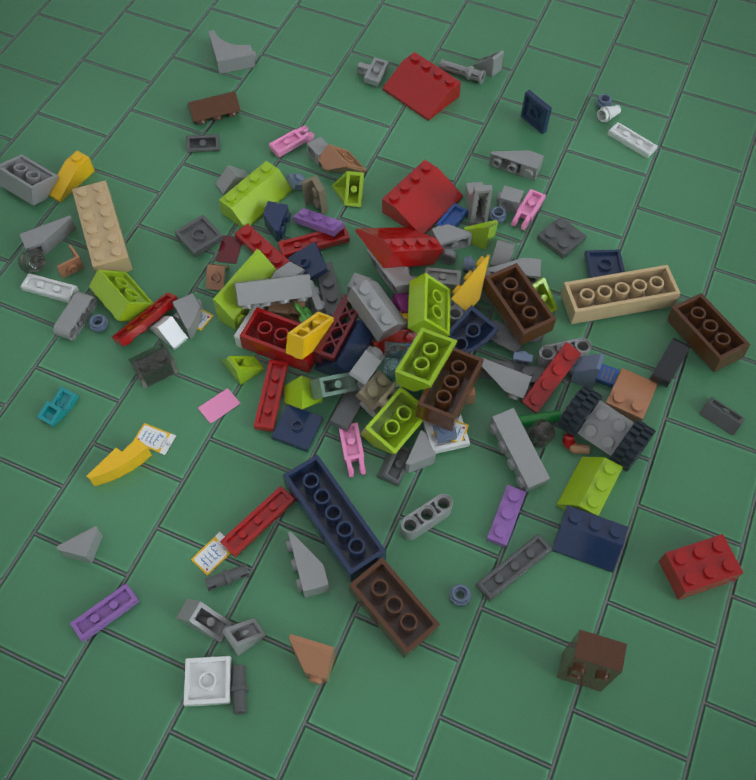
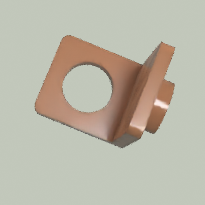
(70, 266)
(215, 276)

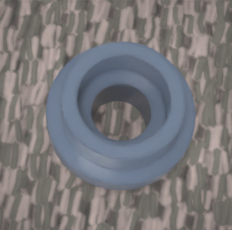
(604, 100)
(498, 214)
(468, 264)
(95, 320)
(460, 589)

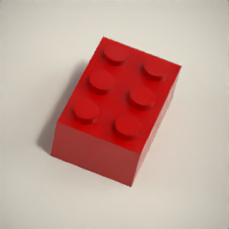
(700, 566)

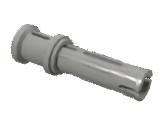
(467, 72)

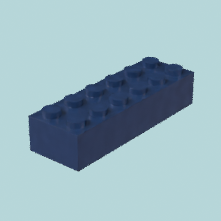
(334, 517)

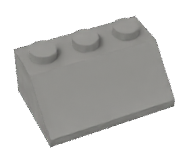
(27, 179)
(396, 278)
(376, 309)

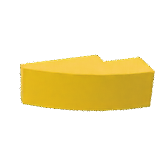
(119, 463)

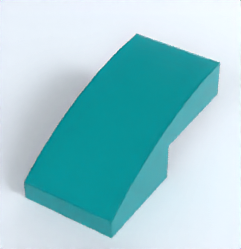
(60, 405)

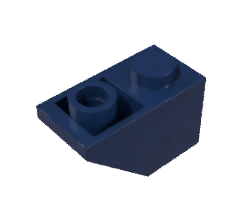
(275, 218)

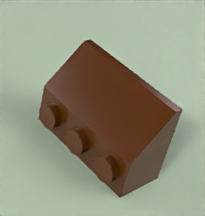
(214, 107)

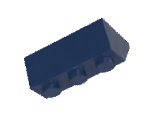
(351, 351)
(590, 538)

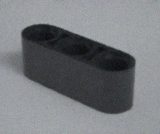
(670, 362)

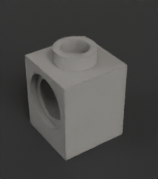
(316, 148)
(510, 199)

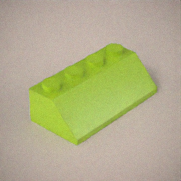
(249, 198)
(255, 268)

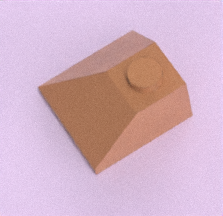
(339, 160)
(314, 658)

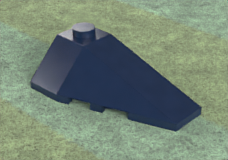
(472, 330)

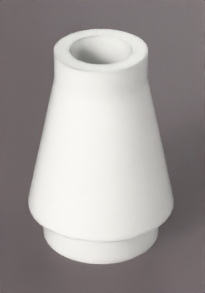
(608, 112)

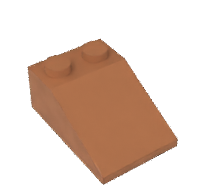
(631, 395)

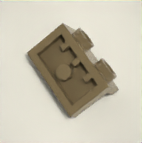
(314, 193)
(376, 390)

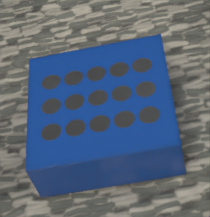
(607, 375)

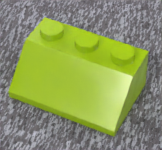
(120, 294)
(429, 305)
(424, 360)
(393, 423)
(590, 484)

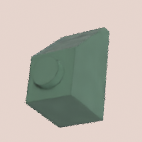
(332, 385)

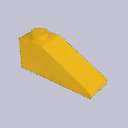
(71, 175)
(306, 336)

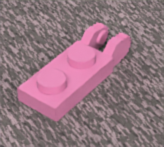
(291, 141)
(528, 208)
(352, 448)

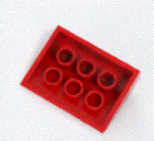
(422, 86)
(421, 198)
(400, 246)

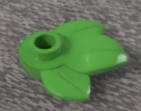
(305, 312)

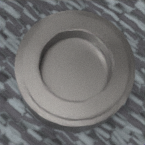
(448, 256)

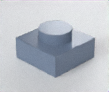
(295, 181)
(522, 357)
(444, 435)

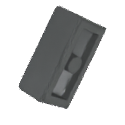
(203, 143)
(505, 337)
(722, 416)
(394, 466)

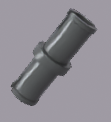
(227, 577)
(239, 689)

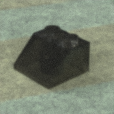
(153, 365)

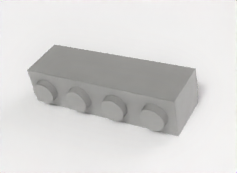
(272, 290)
(519, 450)

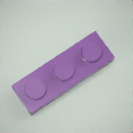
(318, 222)
(506, 516)
(104, 612)

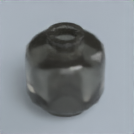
(32, 261)
(541, 433)

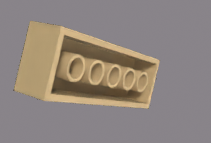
(101, 228)
(619, 294)

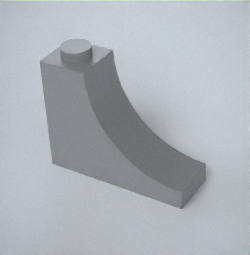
(231, 56)
(478, 202)

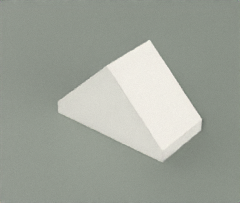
(169, 331)

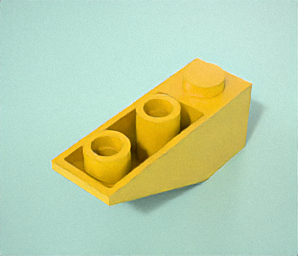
(471, 289)

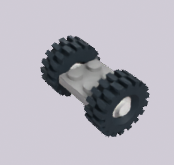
(605, 427)

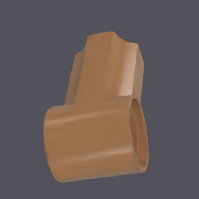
(287, 310)

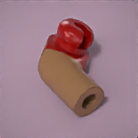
(573, 447)

